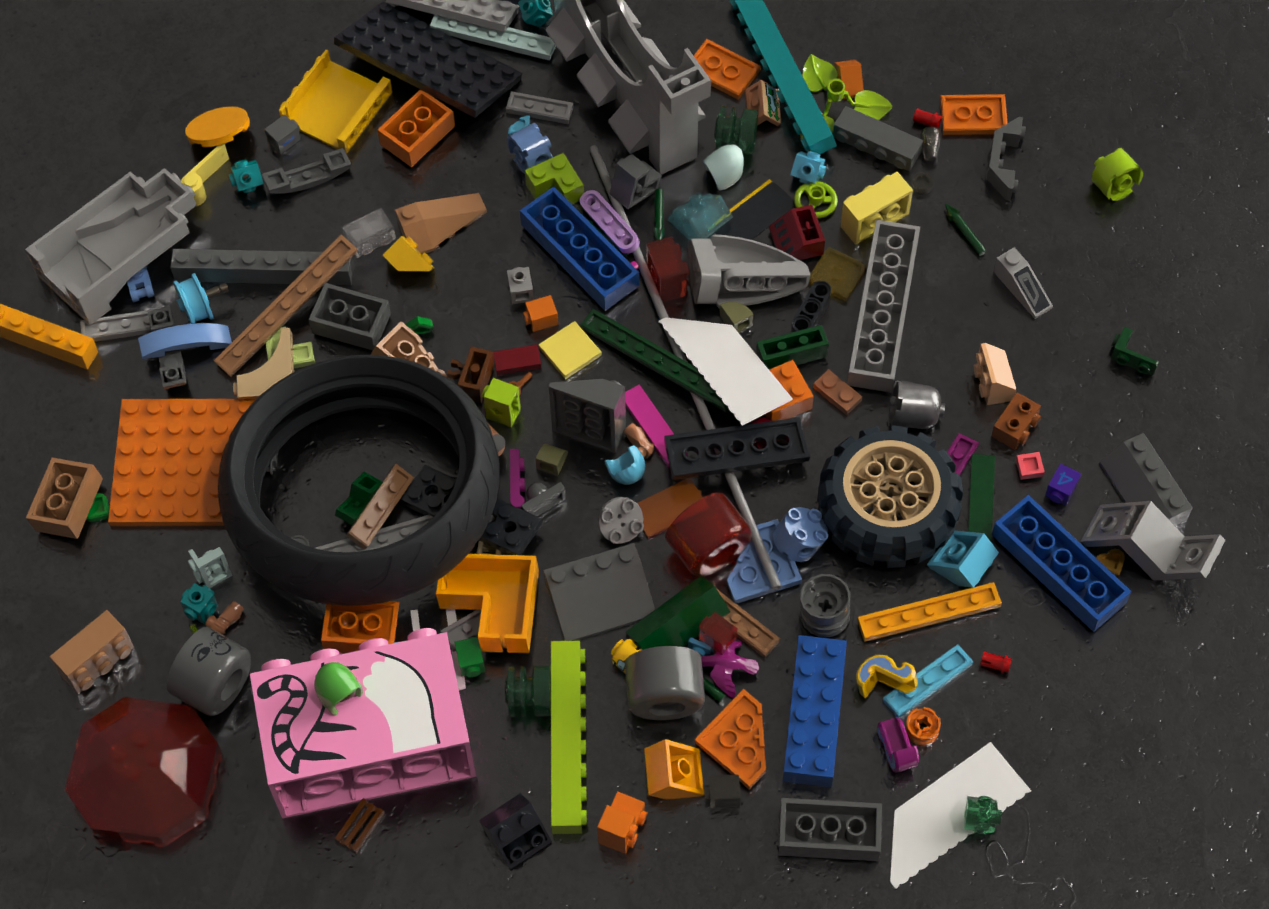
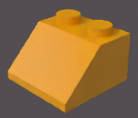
(673, 770)

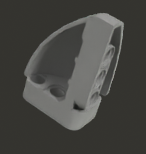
(742, 271)

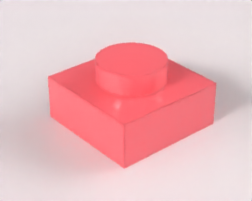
(1030, 465)

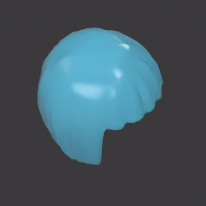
(628, 467)

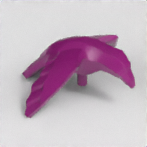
(725, 664)

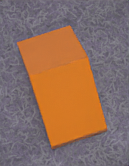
(851, 74)

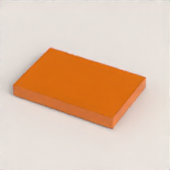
(726, 69)
(972, 114)

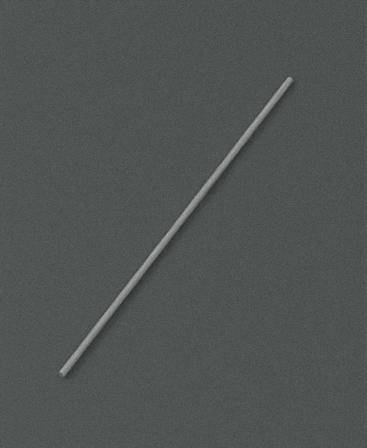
(700, 404)

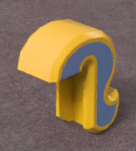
(884, 669)

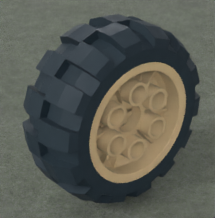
(897, 460)

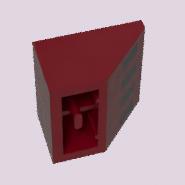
(799, 233)

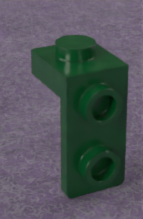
(1130, 358)

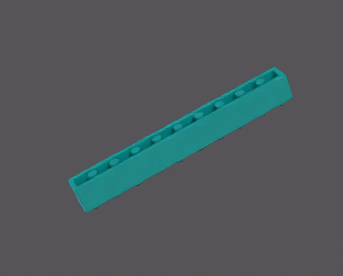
(785, 75)

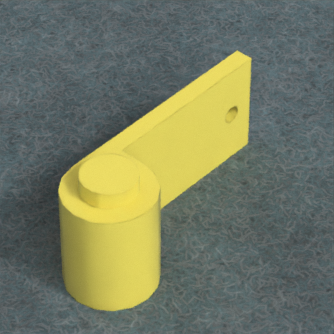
(203, 171)

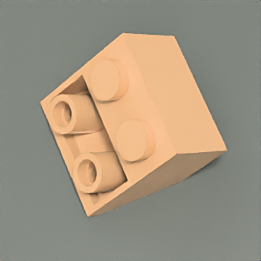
(994, 375)

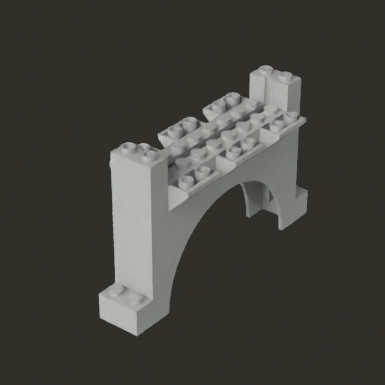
(659, 102)

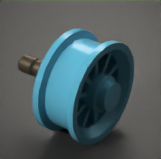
(194, 298)

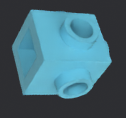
(803, 162)

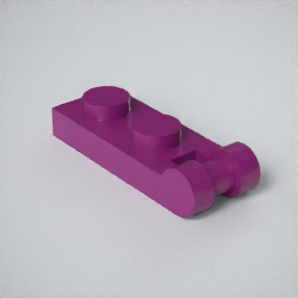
(517, 483)

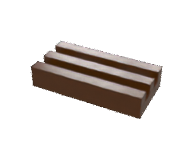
(352, 819)

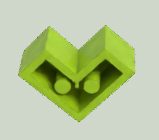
(555, 173)

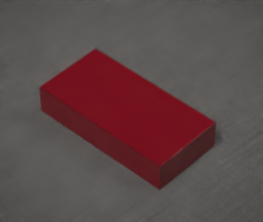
(517, 359)

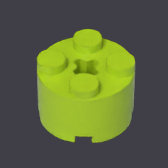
(1116, 174)

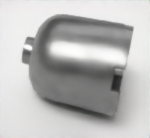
(915, 405)

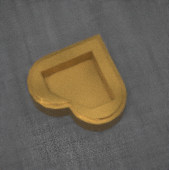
(1112, 561)

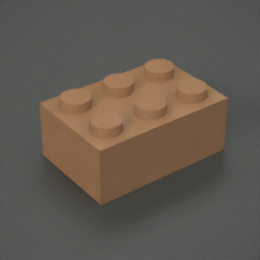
(64, 498)
(92, 652)

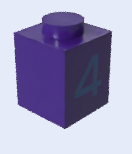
(1063, 484)

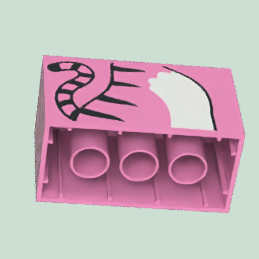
(387, 742)

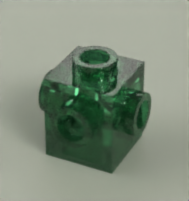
(981, 814)

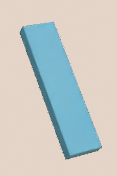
(929, 680)

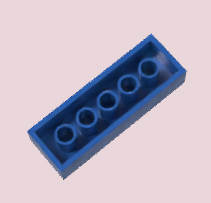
(579, 248)
(1061, 563)
(815, 711)

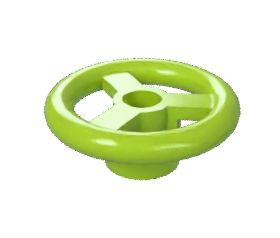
(816, 196)

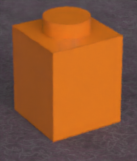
(541, 313)

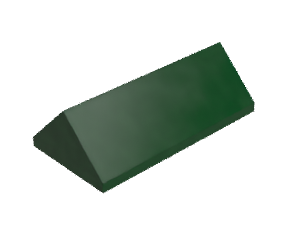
(679, 616)

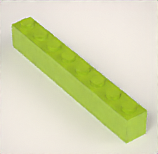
(566, 740)

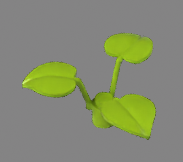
(823, 75)

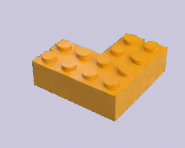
(503, 591)

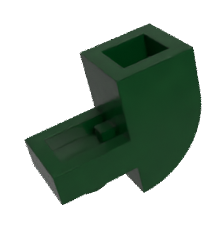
(360, 494)

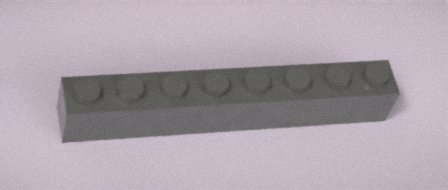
(249, 266)

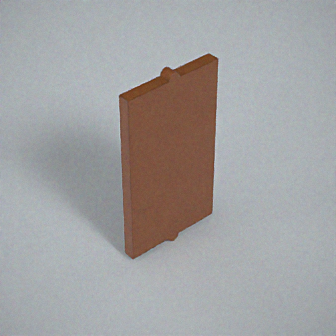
(667, 505)

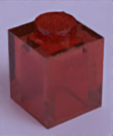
(717, 632)

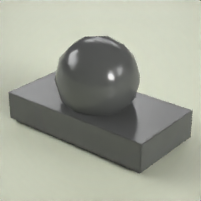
(542, 498)

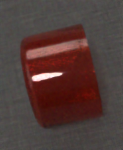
(709, 535)

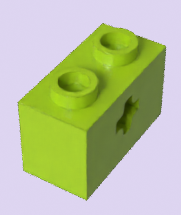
(501, 402)

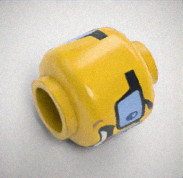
(622, 651)

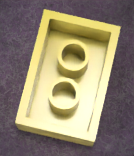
(883, 201)

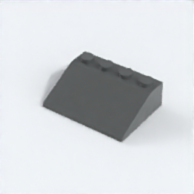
(589, 411)
(599, 593)

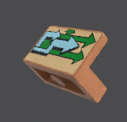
(764, 98)

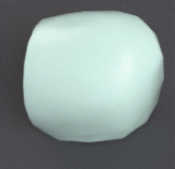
(725, 165)

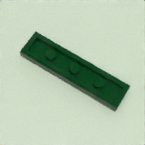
(981, 494)

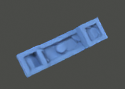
(183, 337)

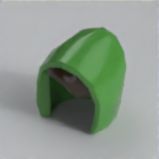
(336, 684)

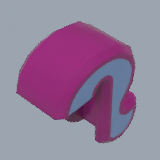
(897, 745)

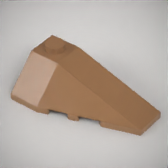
(438, 219)
(405, 344)

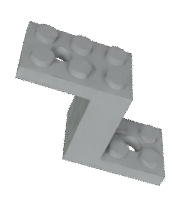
(1153, 541)

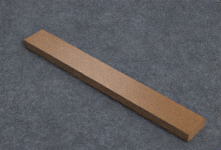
(285, 305)

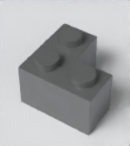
(633, 181)

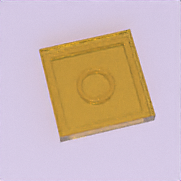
(839, 271)

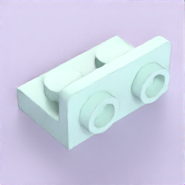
(210, 568)

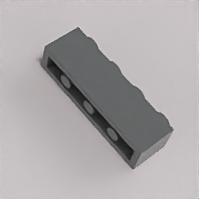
(877, 138)

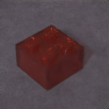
(667, 268)

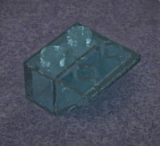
(700, 216)

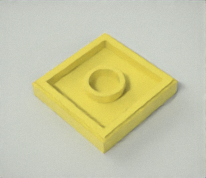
(570, 350)

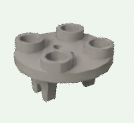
(610, 524)

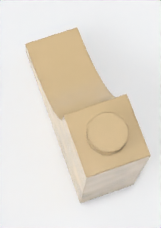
(281, 364)

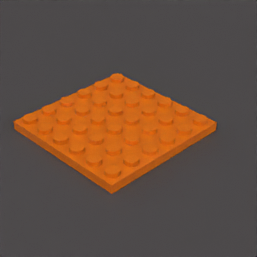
(171, 461)

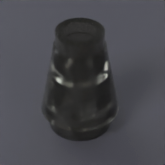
(931, 142)

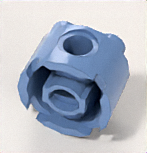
(529, 147)
(800, 533)

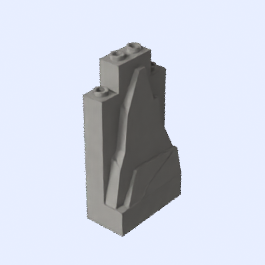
(112, 240)

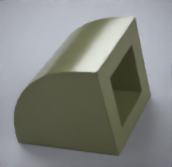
(736, 315)
(550, 459)

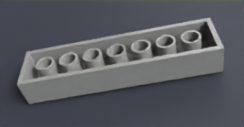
(883, 306)

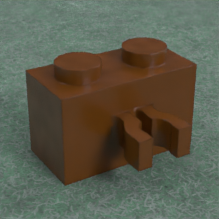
(474, 373)

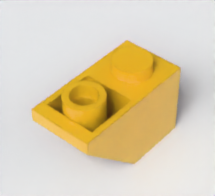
(406, 257)

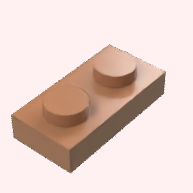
(837, 392)

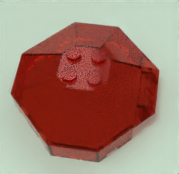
(144, 770)

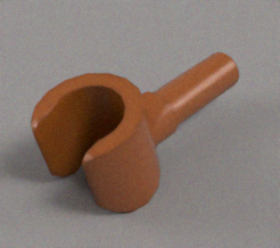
(520, 383)

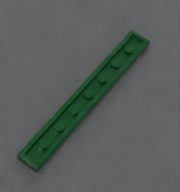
(651, 356)

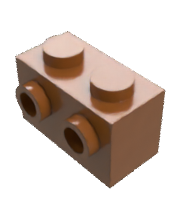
(1016, 421)

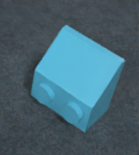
(964, 558)

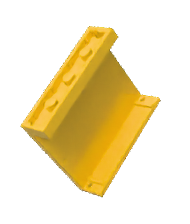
(335, 103)

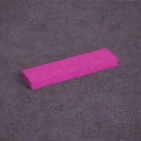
(648, 419)

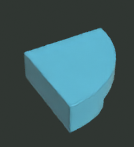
(521, 123)

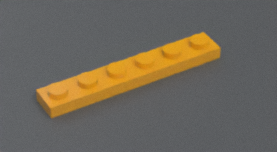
(929, 611)

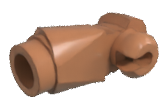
(637, 438)
(228, 617)

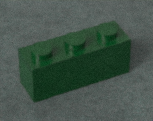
(799, 346)

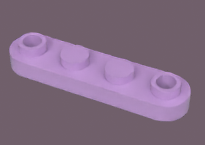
(609, 221)

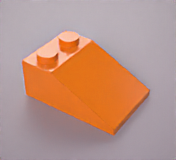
(351, 625)

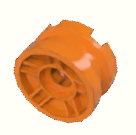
(929, 733)

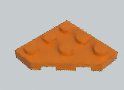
(737, 739)

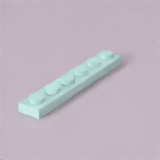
(511, 39)

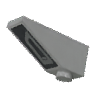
(1022, 282)

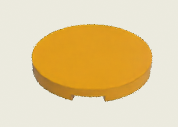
(217, 126)

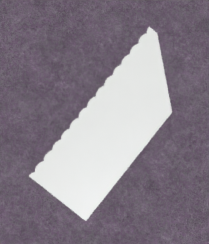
(729, 367)
(934, 817)

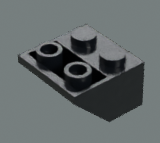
(515, 830)

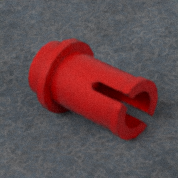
(927, 118)
(996, 662)

